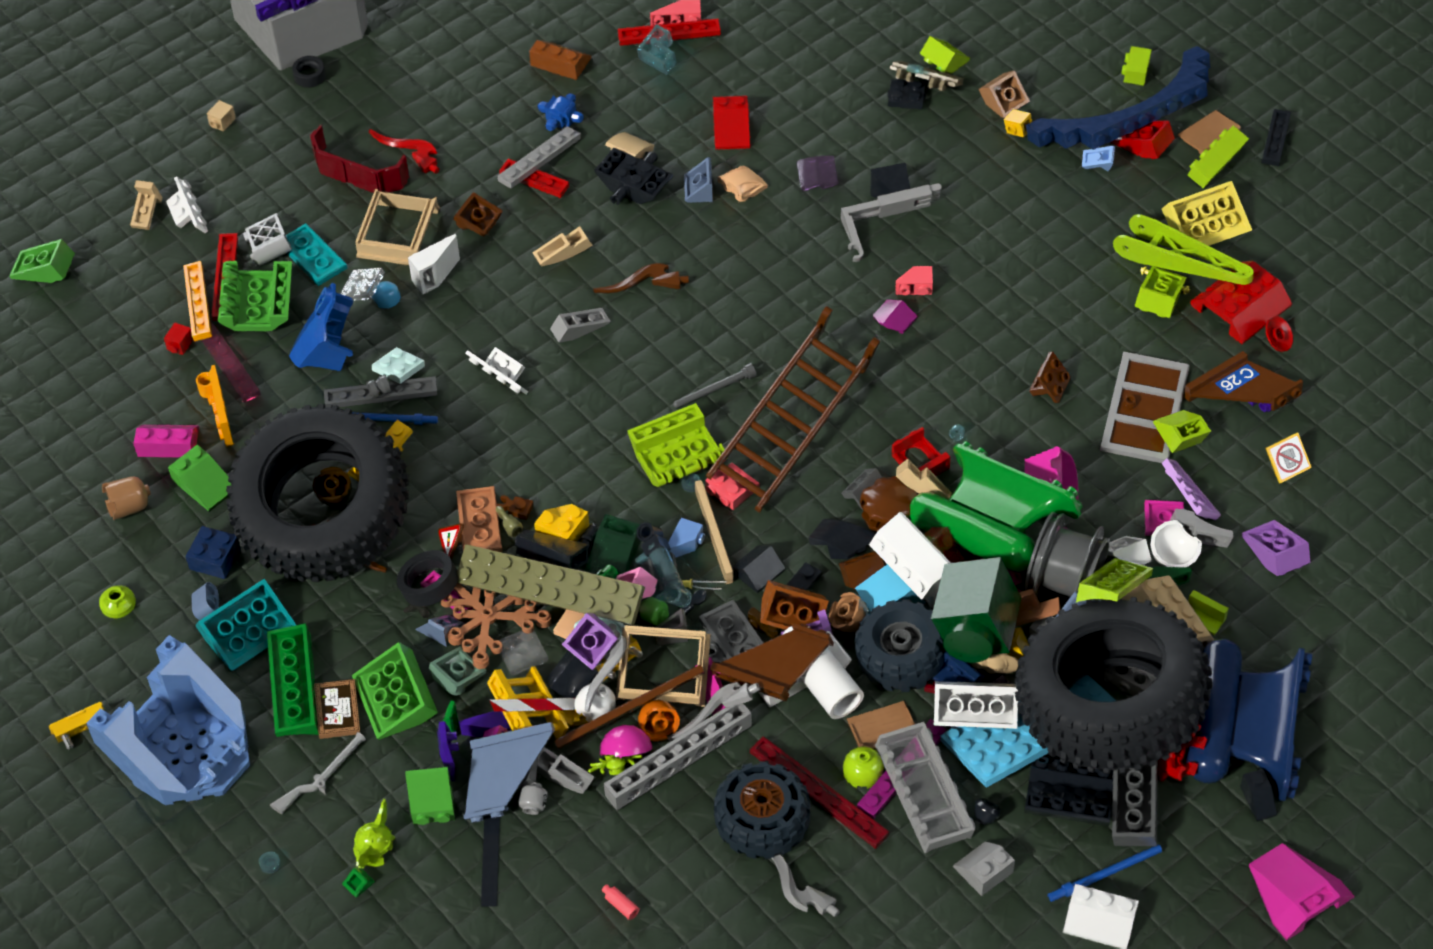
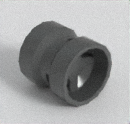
(378, 386)

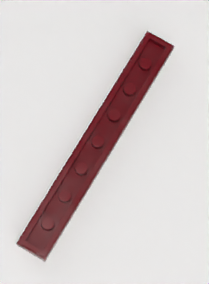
(824, 795)

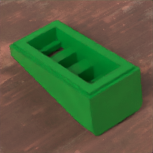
(451, 717)

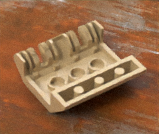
(1166, 592)

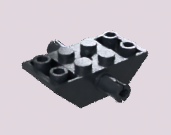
(632, 177)

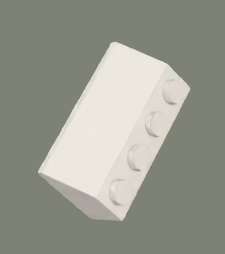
(910, 555)
(975, 704)

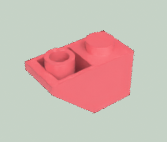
(915, 281)

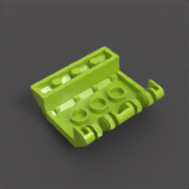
(674, 445)

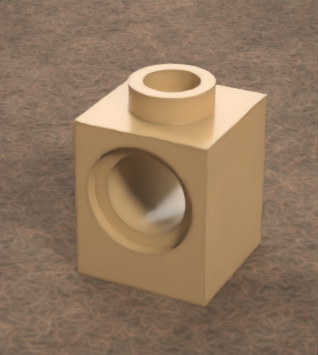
(221, 115)

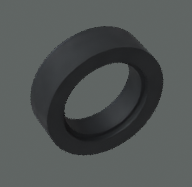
(433, 592)

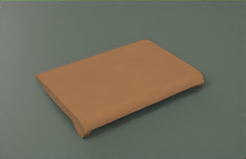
(1206, 131)
(870, 725)

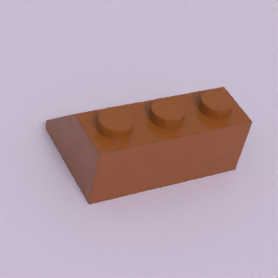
(558, 59)
(788, 605)

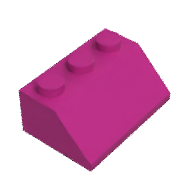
(165, 440)

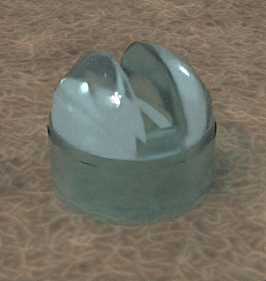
(959, 435)

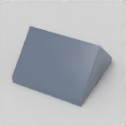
(699, 183)

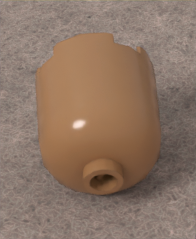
(126, 496)

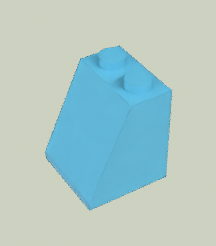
(885, 587)

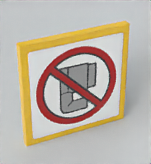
(1288, 457)

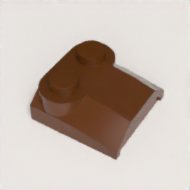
(477, 215)

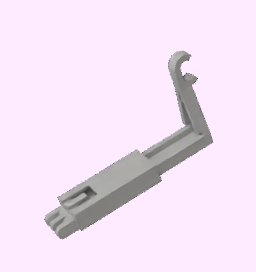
(886, 206)

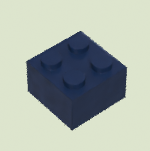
(213, 552)

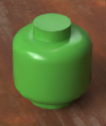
(653, 611)

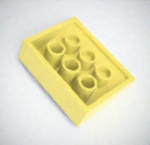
(1209, 215)

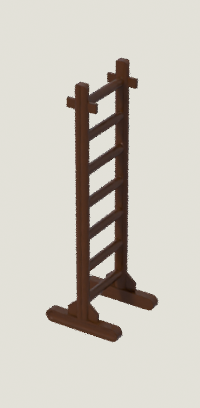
(812, 339)

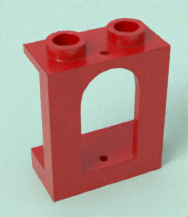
(916, 439)

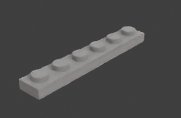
(539, 157)

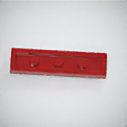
(542, 181)

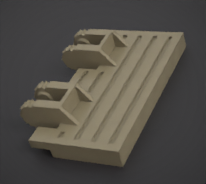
(937, 79)

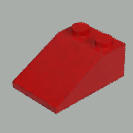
(731, 122)
(1148, 140)

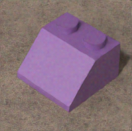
(590, 640)

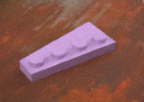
(1190, 490)

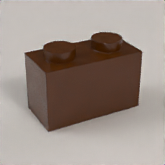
(860, 568)

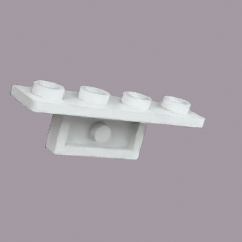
(184, 207)
(503, 366)

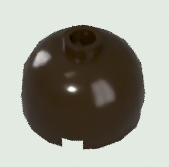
(332, 486)

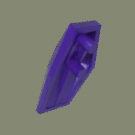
(446, 747)

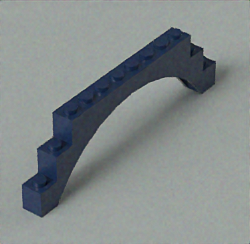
(1097, 131)

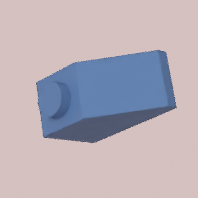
(686, 537)

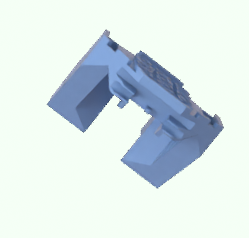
(183, 703)

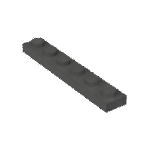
(360, 394)

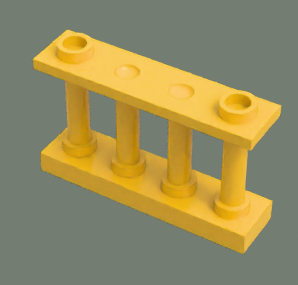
(501, 689)

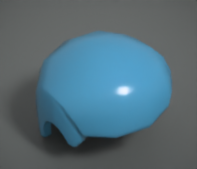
(386, 295)

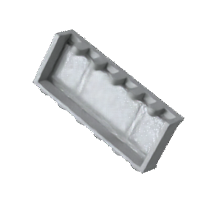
(924, 786)

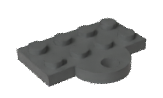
(729, 631)

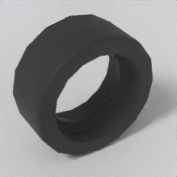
(308, 80)

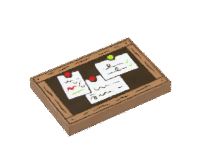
(337, 709)

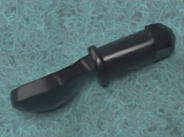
(697, 599)

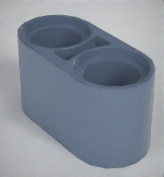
(205, 600)

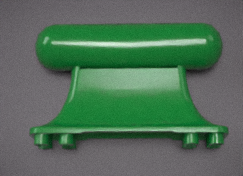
(993, 508)

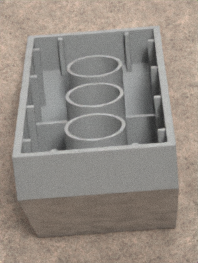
(302, 32)

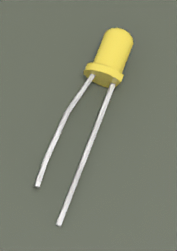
(689, 584)

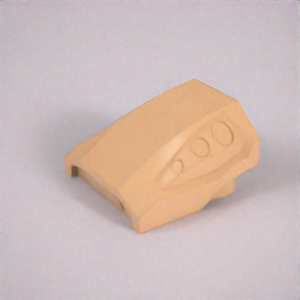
(742, 183)

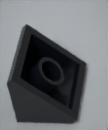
(758, 567)
(570, 676)

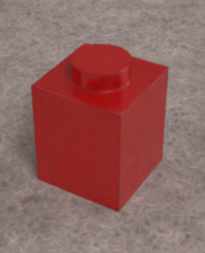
(178, 338)

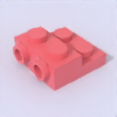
(727, 489)

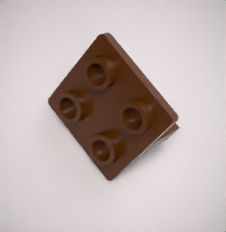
(1051, 379)

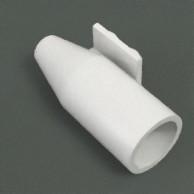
(831, 682)

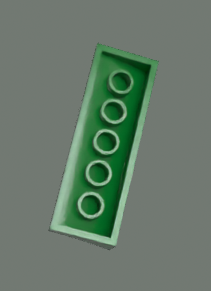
(292, 681)

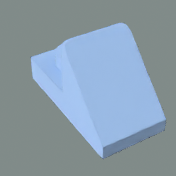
(1098, 157)

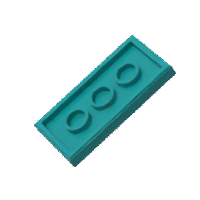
(314, 255)

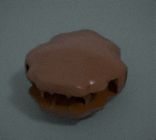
(885, 501)

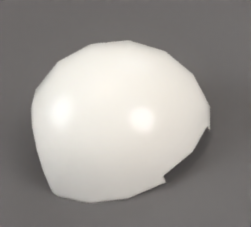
(1174, 546)

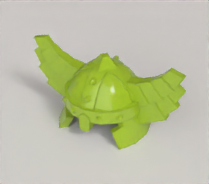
(373, 840)

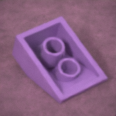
(1278, 547)

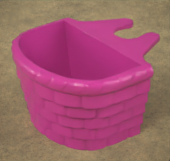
(1053, 465)

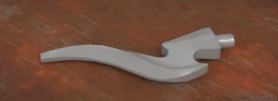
(613, 657)
(728, 696)
(800, 899)

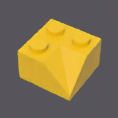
(563, 522)

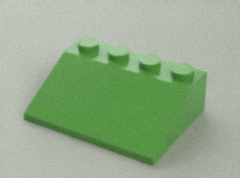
(394, 692)

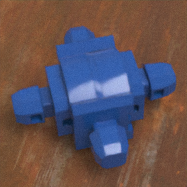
(560, 112)

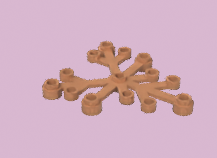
(486, 616)

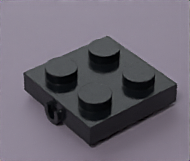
(906, 94)

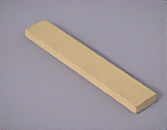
(714, 532)

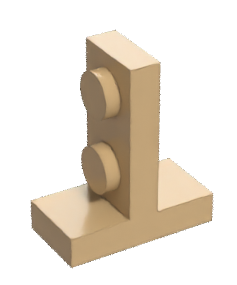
(145, 204)

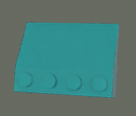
(241, 625)

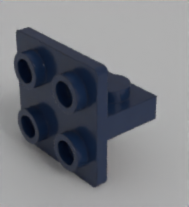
(958, 671)

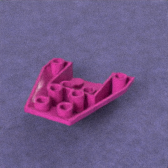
(1295, 889)

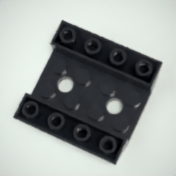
(1069, 792)

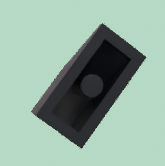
(1258, 794)

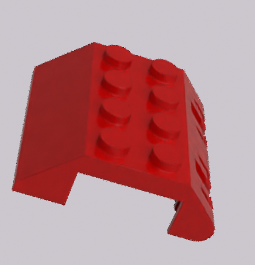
(1245, 306)

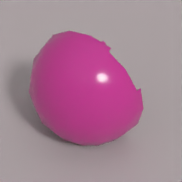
(625, 741)

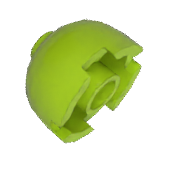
(863, 767)

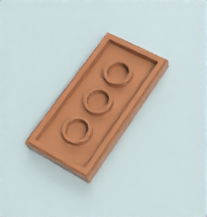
(479, 518)

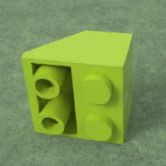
(1182, 430)

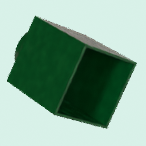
(976, 609)

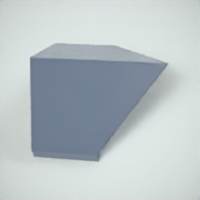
(438, 628)

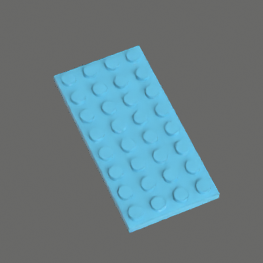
(1001, 751)

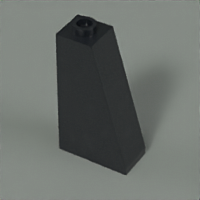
(551, 549)

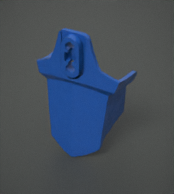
(320, 337)

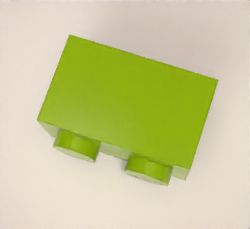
(1137, 65)

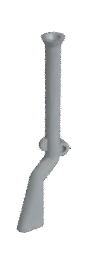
(286, 800)

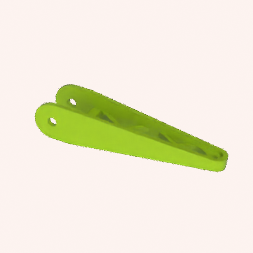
(1174, 259)

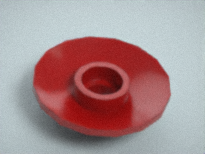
(1279, 334)

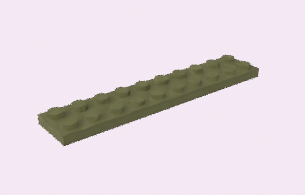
(550, 584)

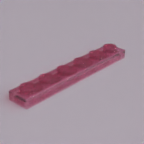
(231, 365)

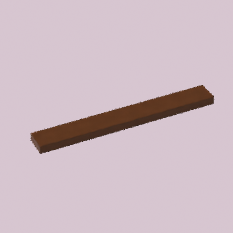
(629, 706)

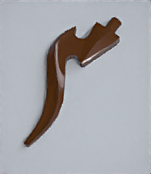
(654, 270)

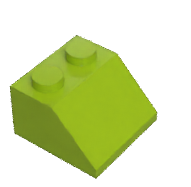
(943, 55)

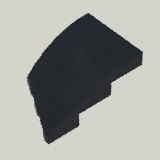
(842, 538)

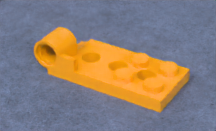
(210, 388)

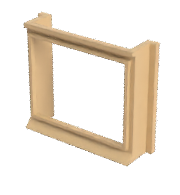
(392, 252)
(673, 697)

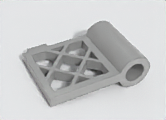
(272, 246)

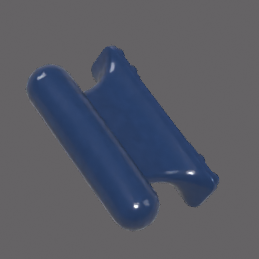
(1251, 717)

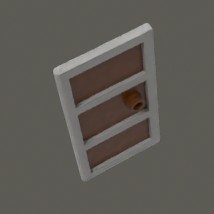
(1143, 392)

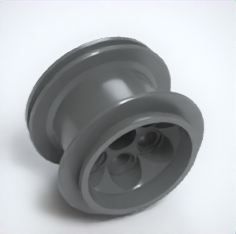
(1064, 557)

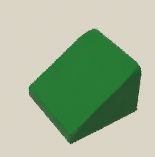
(358, 881)

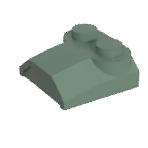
(455, 671)

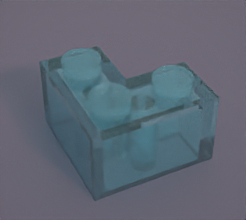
(655, 50)

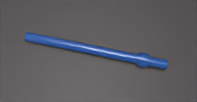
(417, 419)
(1067, 889)

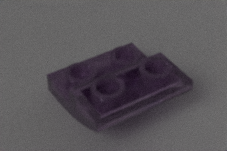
(817, 172)

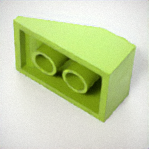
(1160, 292)

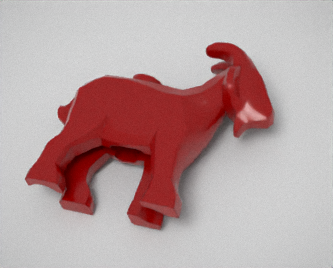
(1174, 766)

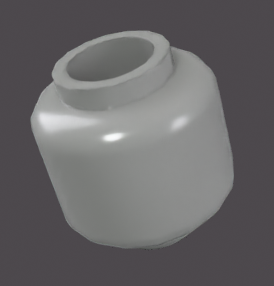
(533, 798)

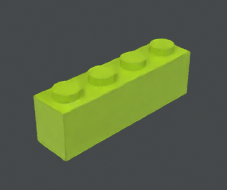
(1218, 156)

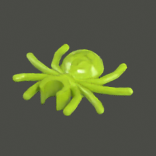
(614, 764)

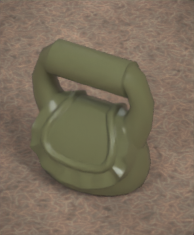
(511, 525)

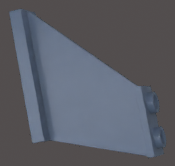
(499, 768)

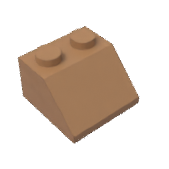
(1004, 94)

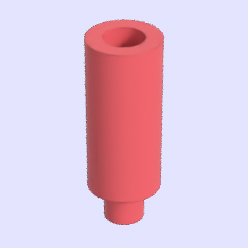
(620, 902)

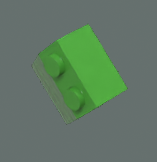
(43, 262)
(200, 477)
(430, 795)

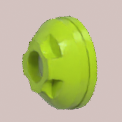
(119, 607)

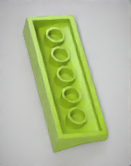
(1113, 580)

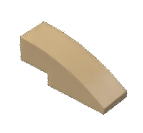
(562, 247)
(921, 480)

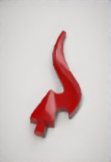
(422, 154)

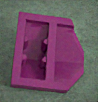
(895, 315)

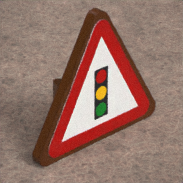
(449, 538)

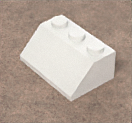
(1100, 916)

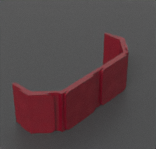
(363, 177)

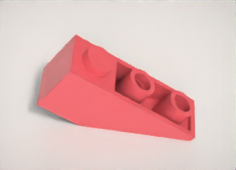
(677, 12)

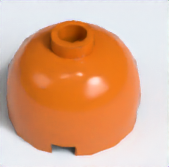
(658, 719)

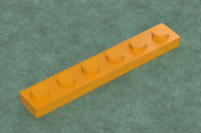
(197, 301)

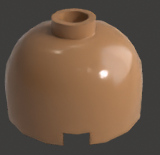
(848, 613)

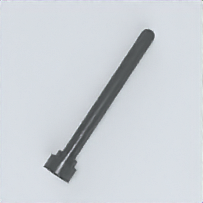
(748, 371)

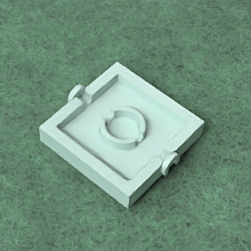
(398, 365)

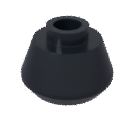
(986, 811)

